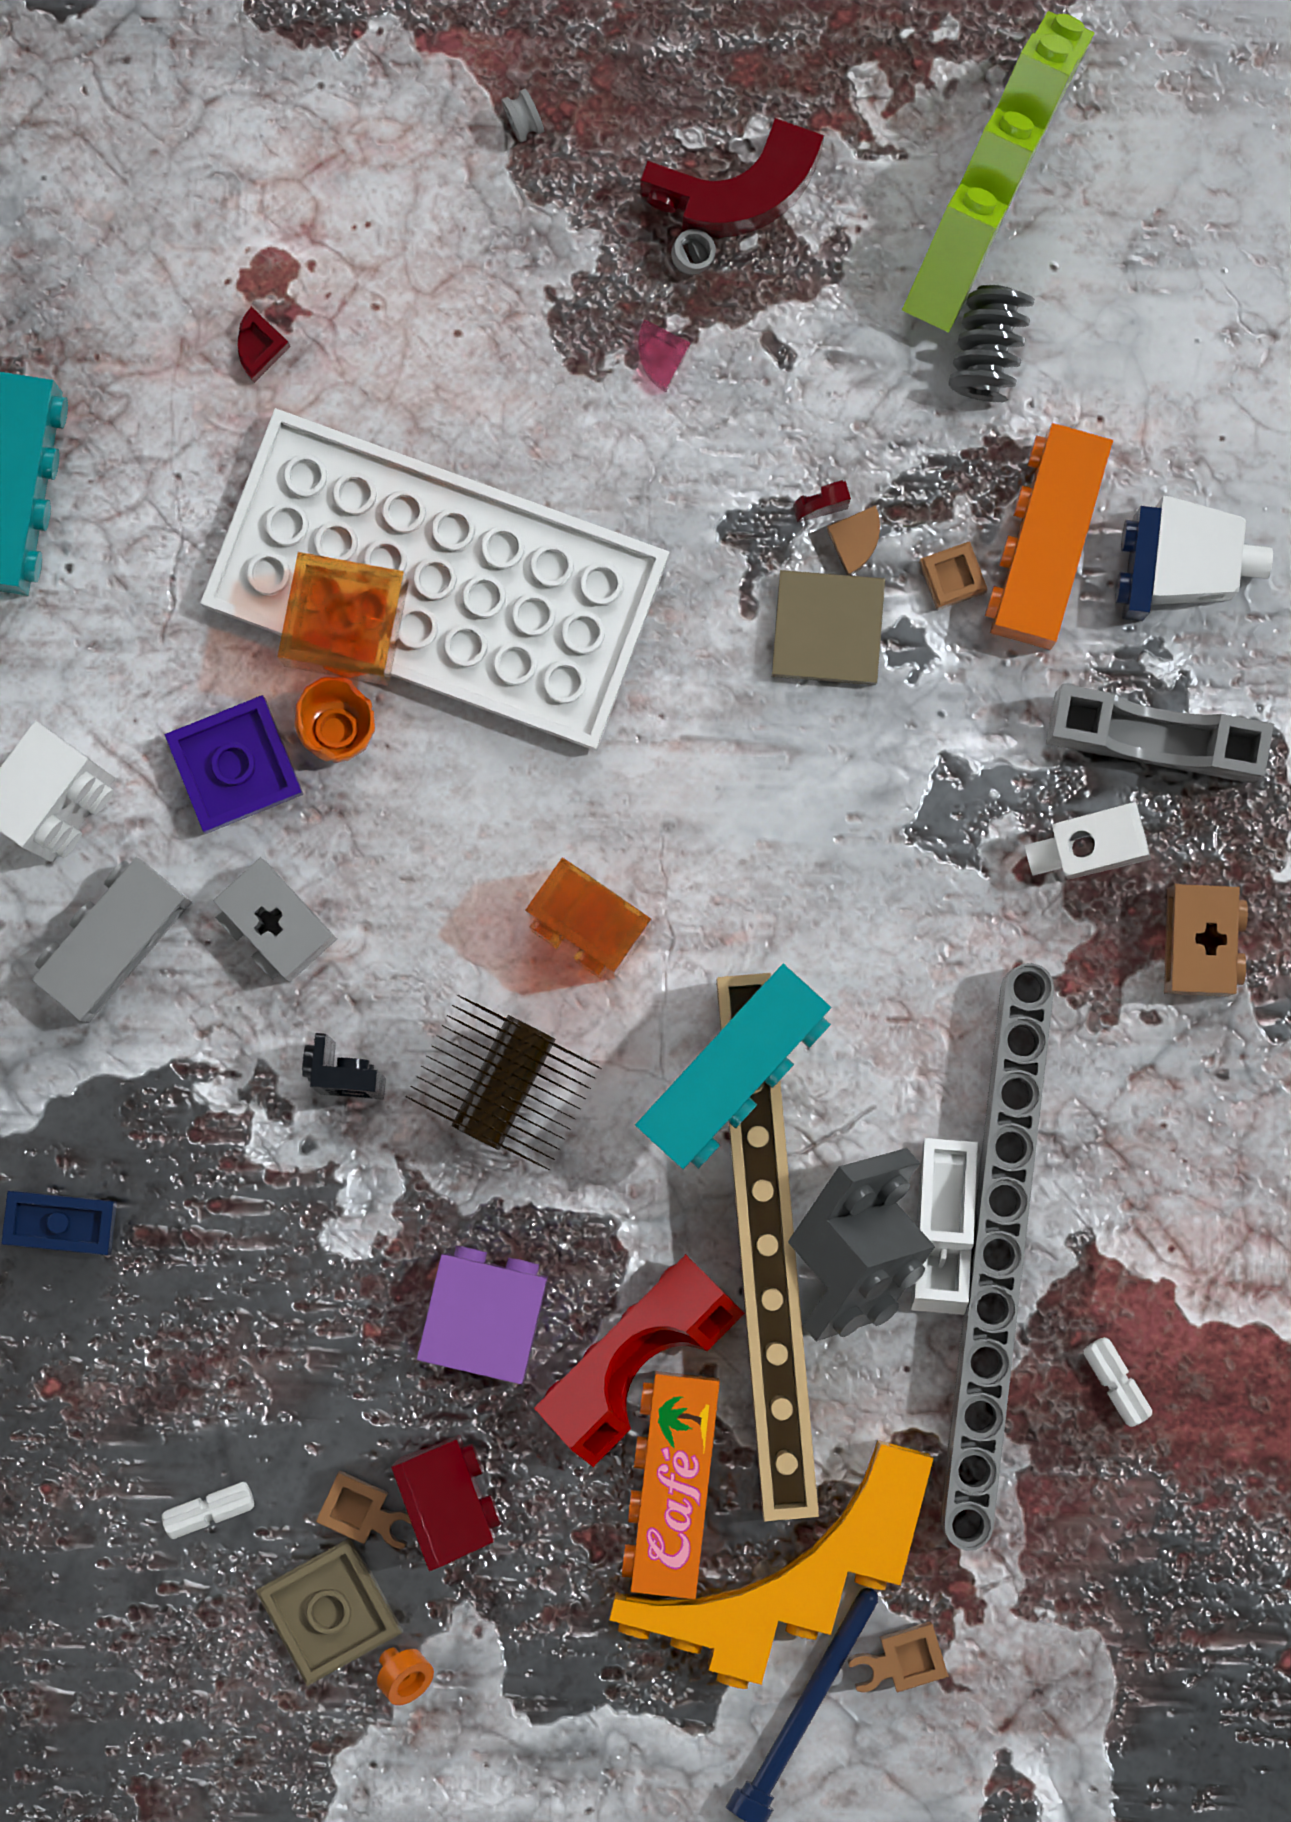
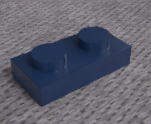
(1141, 541)
(59, 1222)

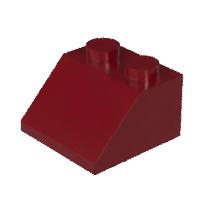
(446, 1501)

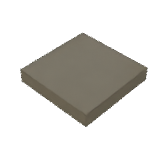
(828, 627)
(329, 1611)

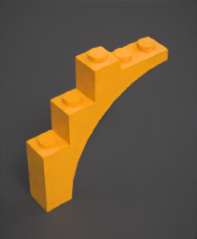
(741, 1623)

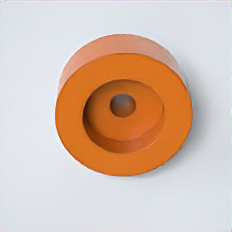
(404, 1675)

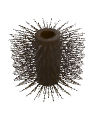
(503, 1081)

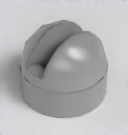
(700, 248)

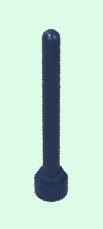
(754, 1799)

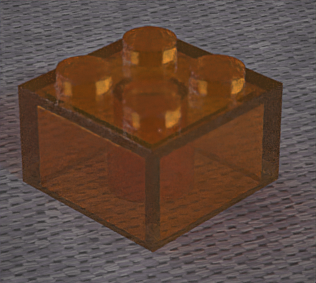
(343, 618)
(588, 919)

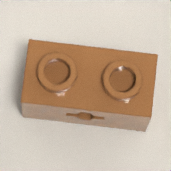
(1187, 915)

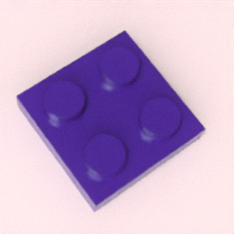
(234, 764)

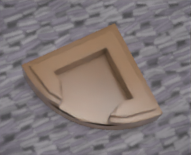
(856, 539)

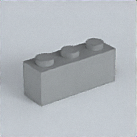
(109, 939)

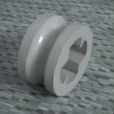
(522, 115)

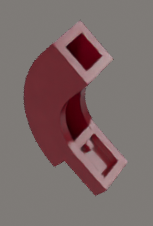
(746, 200)

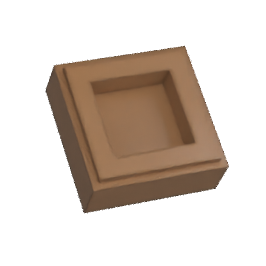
(953, 575)

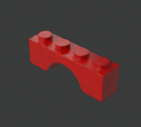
(591, 1400)

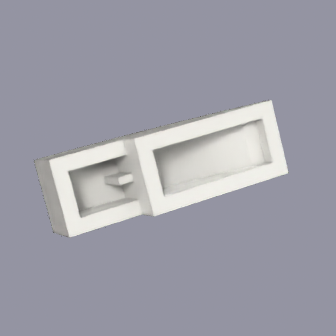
(947, 1220)

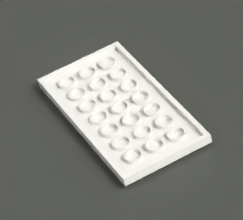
(501, 592)

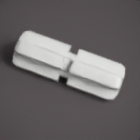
(1112, 1373)
(199, 1513)

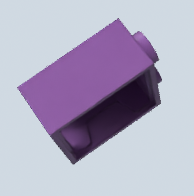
(483, 1315)

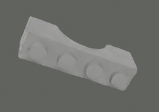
(1183, 741)

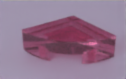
(660, 354)

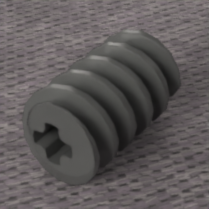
(987, 342)

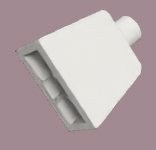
(1203, 554)
(1117, 840)

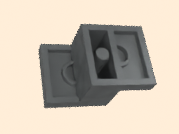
(862, 1244)

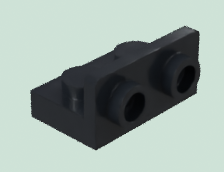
(349, 1078)

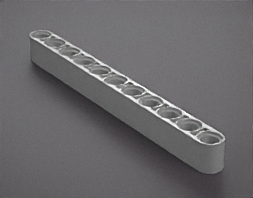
(1006, 1280)

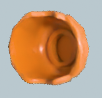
(334, 719)

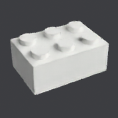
(49, 793)

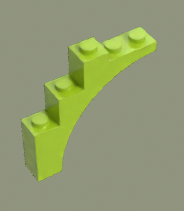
(997, 169)

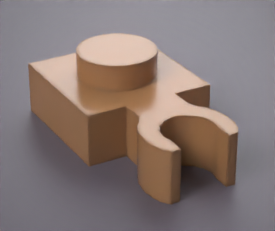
(356, 1510)
(908, 1657)

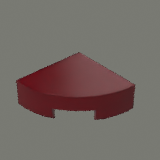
(259, 344)
(832, 499)

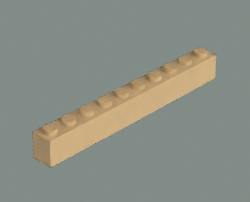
(770, 1290)

